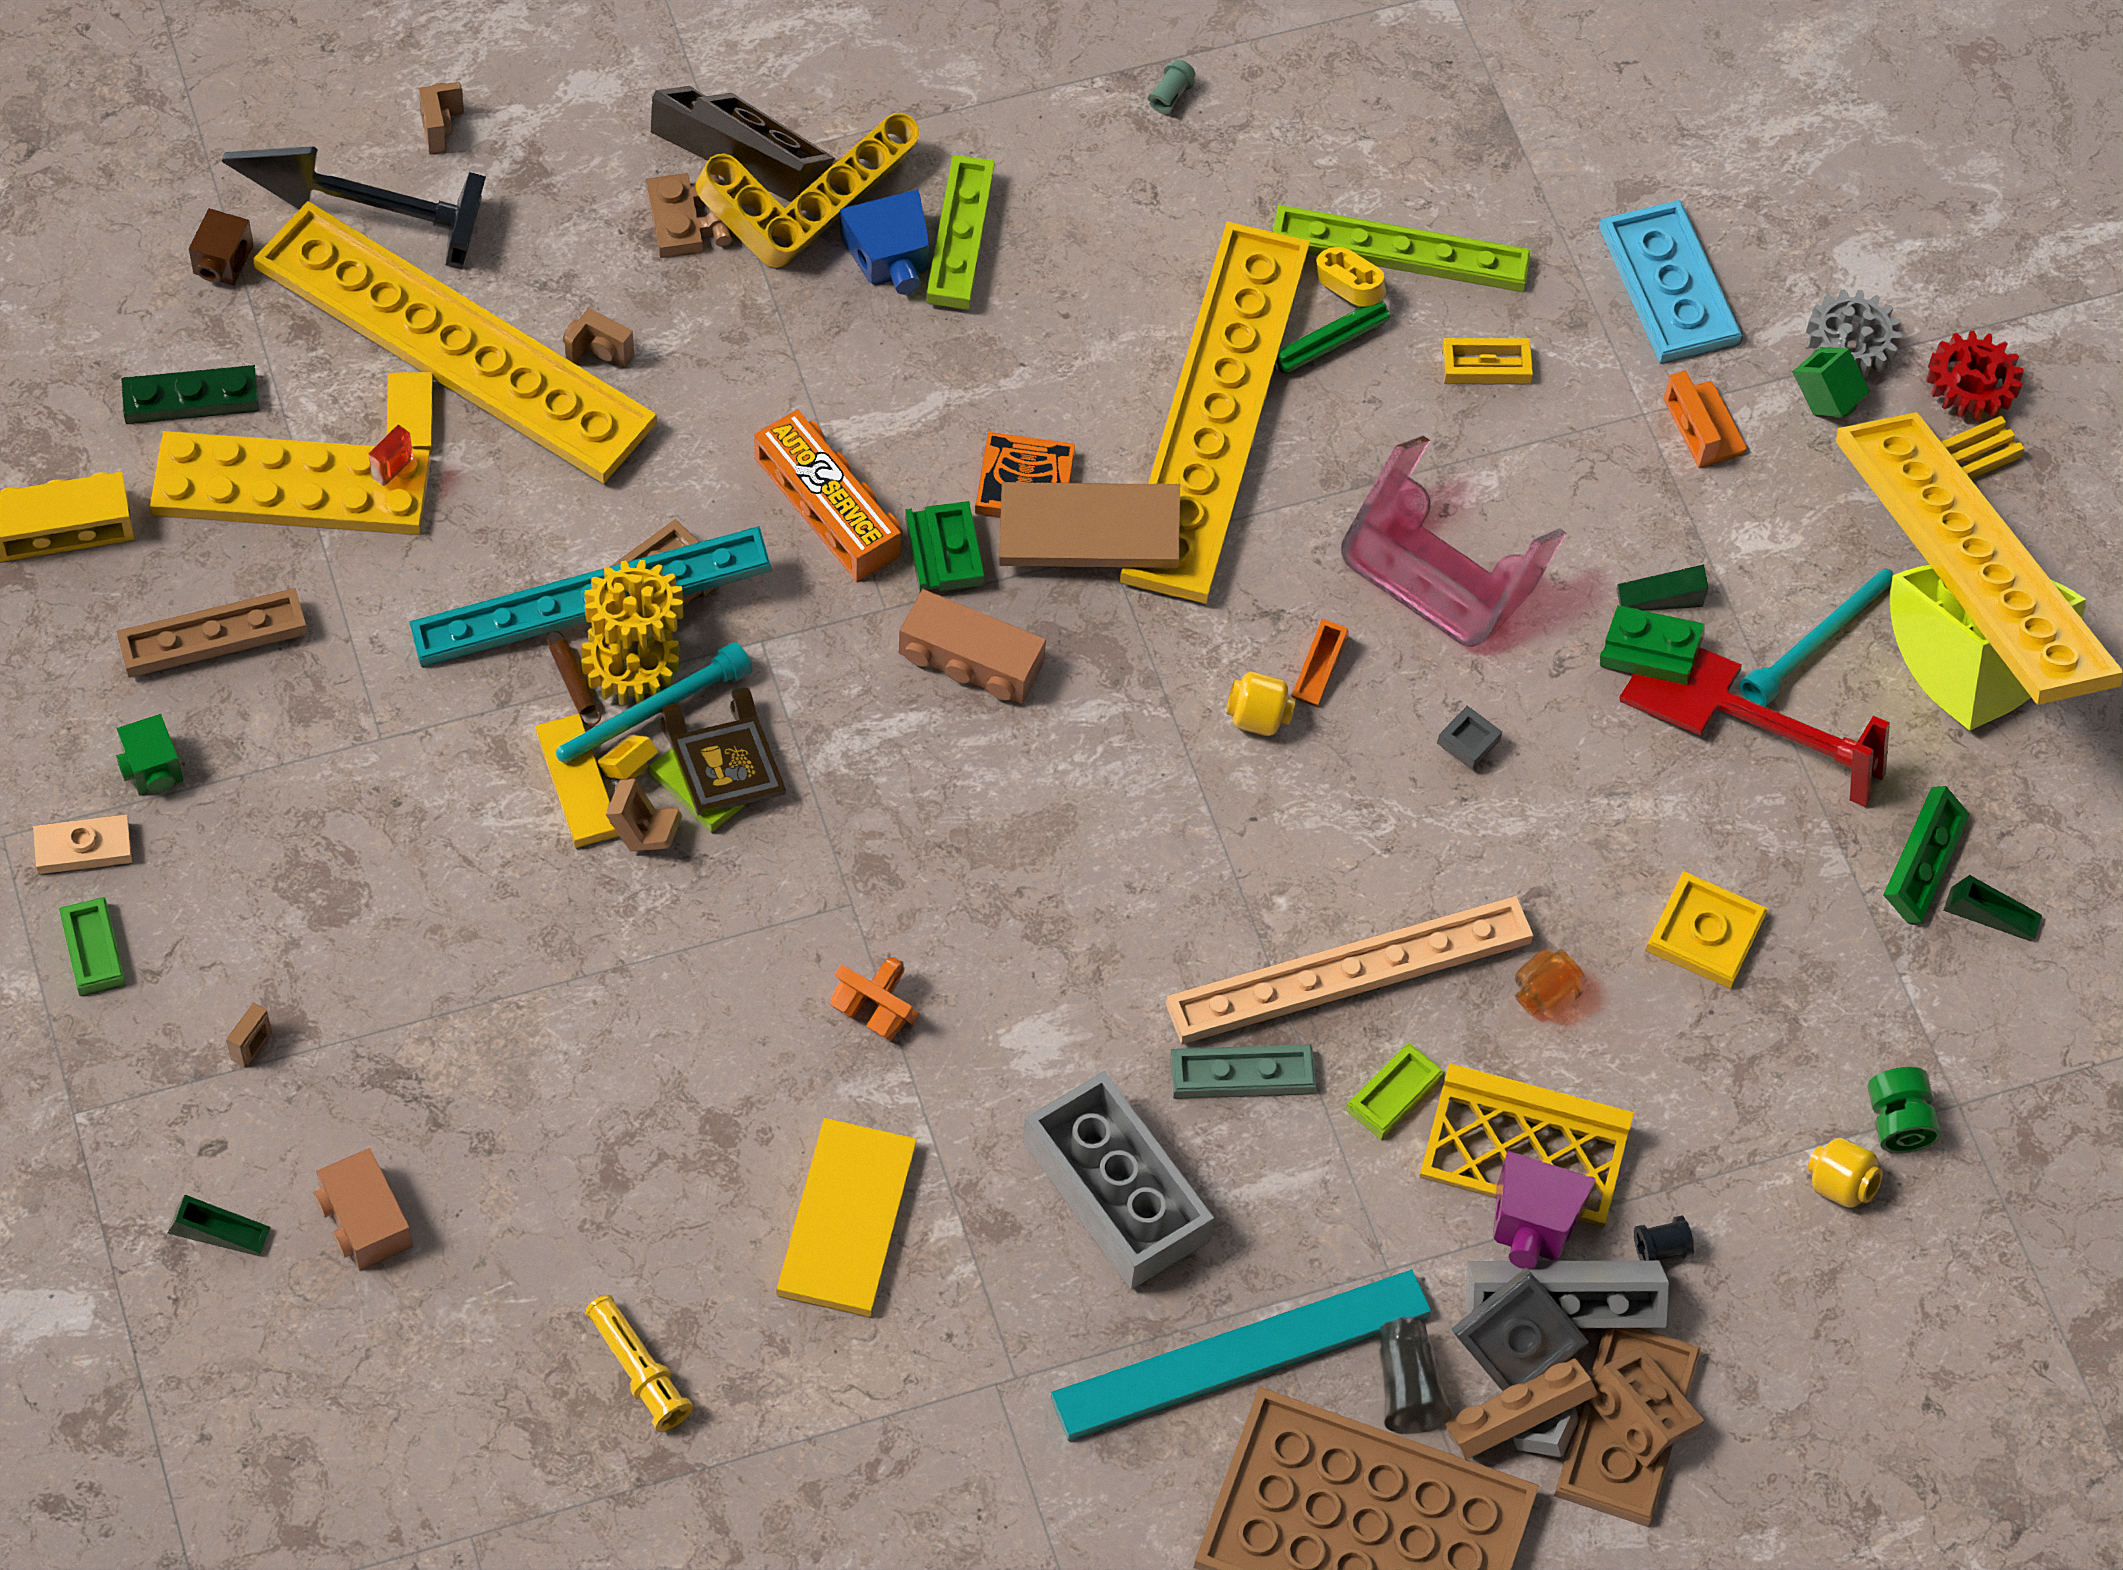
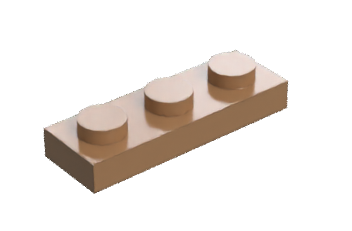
(1520, 1408)

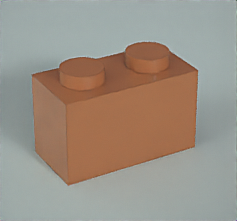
(363, 1209)

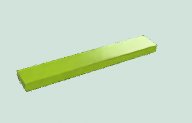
(1409, 248)

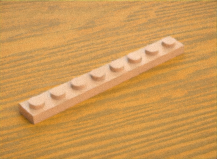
(1348, 970)

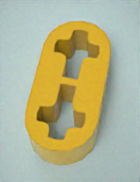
(1351, 276)

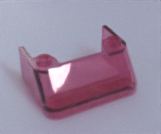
(1427, 573)

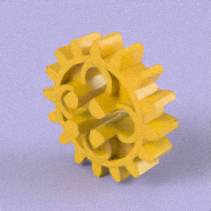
(648, 592)
(638, 679)

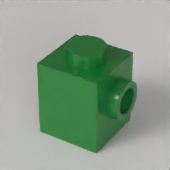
(1831, 382)
(148, 755)

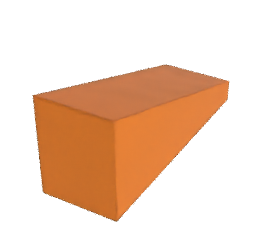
(1320, 662)

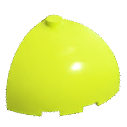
(1950, 652)

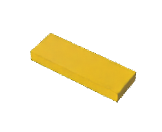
(576, 783)

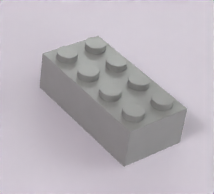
(1118, 1180)

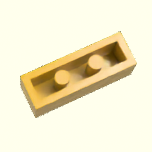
(64, 516)

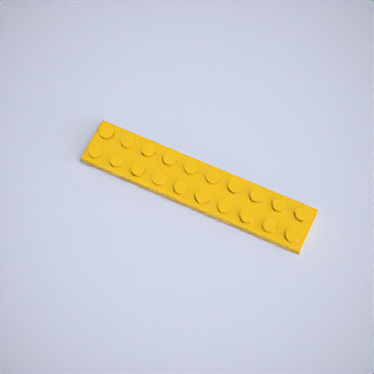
(456, 341)
(1222, 399)
(1979, 559)

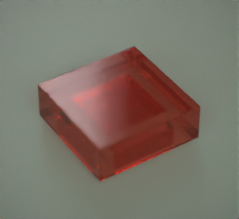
(391, 455)

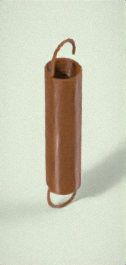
(573, 677)

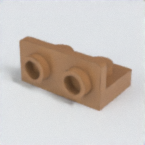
(1643, 1405)

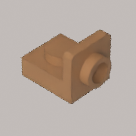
(436, 107)
(601, 335)

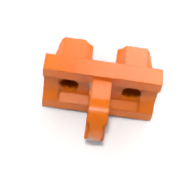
(854, 990)

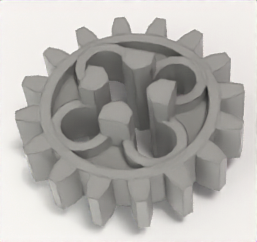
(1874, 322)

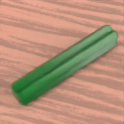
(1331, 336)

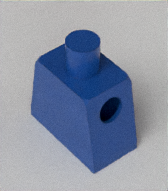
(888, 239)

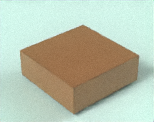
(249, 1035)

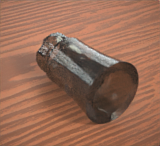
(1411, 1379)

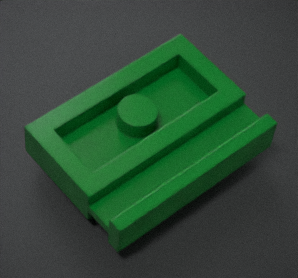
(944, 547)
(1652, 645)

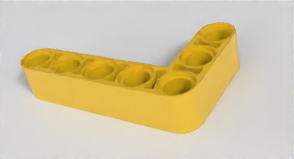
(818, 198)

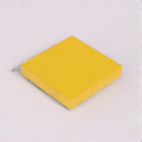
(1706, 929)

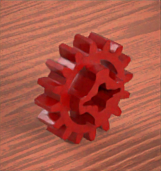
(1974, 375)

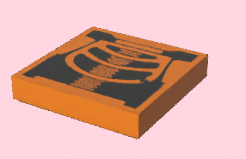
(1020, 460)

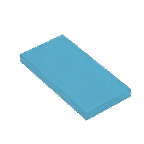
(1670, 281)

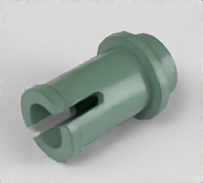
(1177, 78)

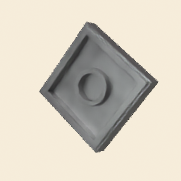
(1519, 1332)

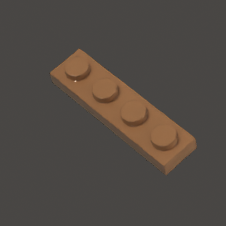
(212, 632)

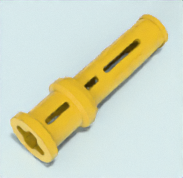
(648, 1379)

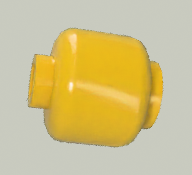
(1259, 703)
(1845, 1172)

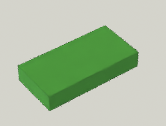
(92, 946)

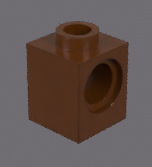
(221, 247)

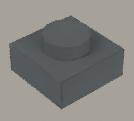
(1469, 737)

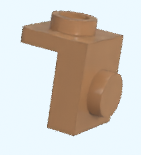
(638, 821)

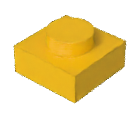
(628, 758)

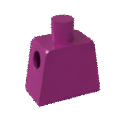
(1537, 1208)

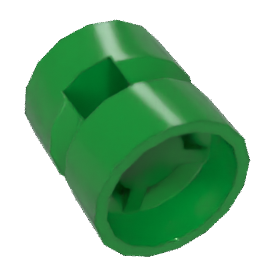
(1904, 1110)

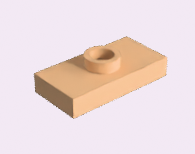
(82, 844)

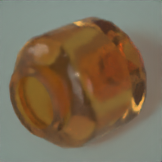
(1549, 983)

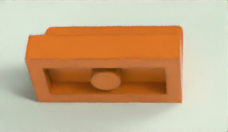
(1703, 420)

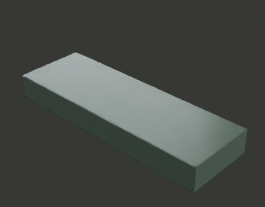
(1242, 1071)

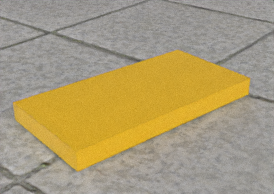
(846, 1217)

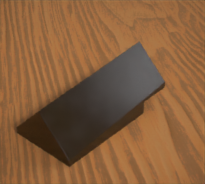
(731, 126)

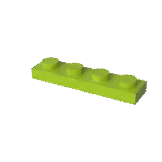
(960, 232)

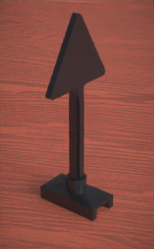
(292, 177)

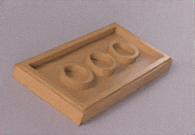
(1089, 525)
(1598, 1465)

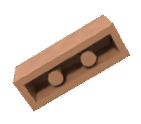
(971, 647)

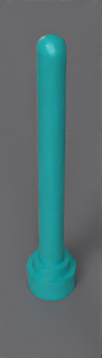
(728, 665)
(1763, 684)

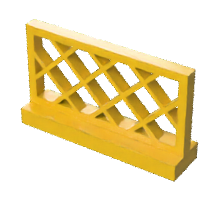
(1525, 1104)

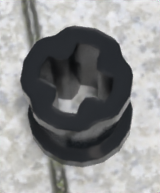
(1664, 1240)

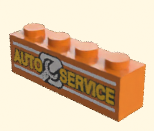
(828, 494)

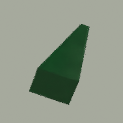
(1666, 591)
(1992, 908)
(217, 1226)

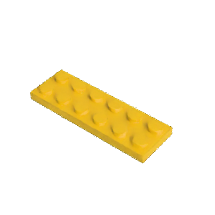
(285, 484)

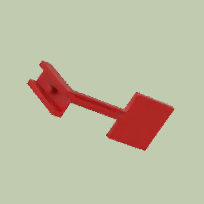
(1707, 692)

